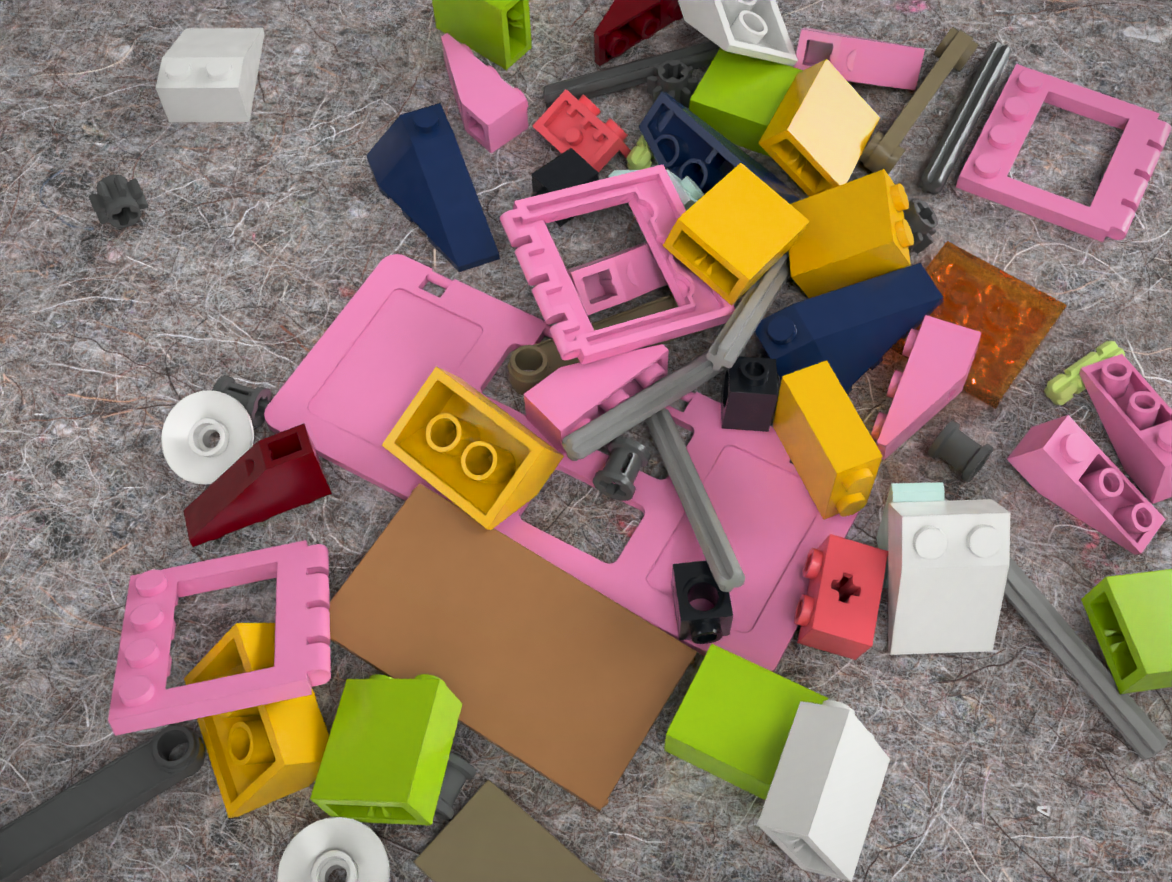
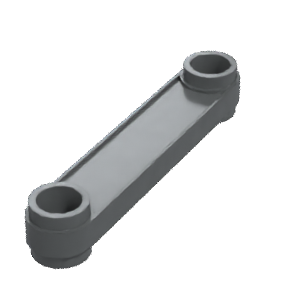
(97, 801)

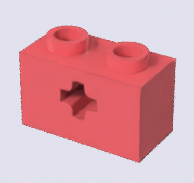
(845, 573)

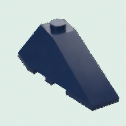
(697, 150)
(428, 179)
(848, 324)

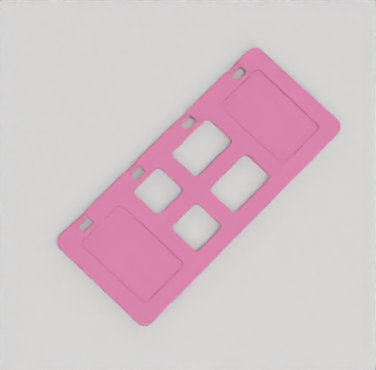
(394, 337)

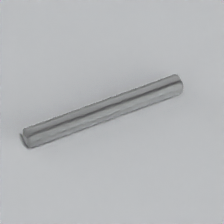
(748, 315)
(639, 407)
(696, 502)
(1082, 664)

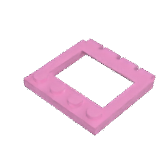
(1124, 178)
(656, 211)
(148, 628)

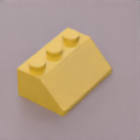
(471, 449)
(261, 748)

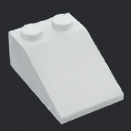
(742, 27)
(210, 75)
(946, 575)

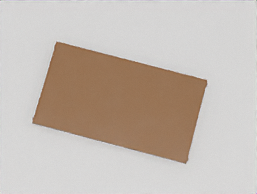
(520, 643)

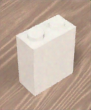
(825, 790)

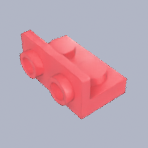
(576, 126)

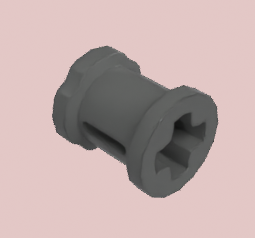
(252, 399)
(960, 451)
(623, 479)
(455, 776)

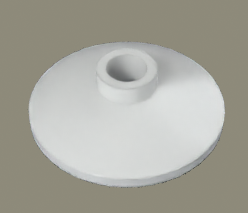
(188, 433)
(335, 845)

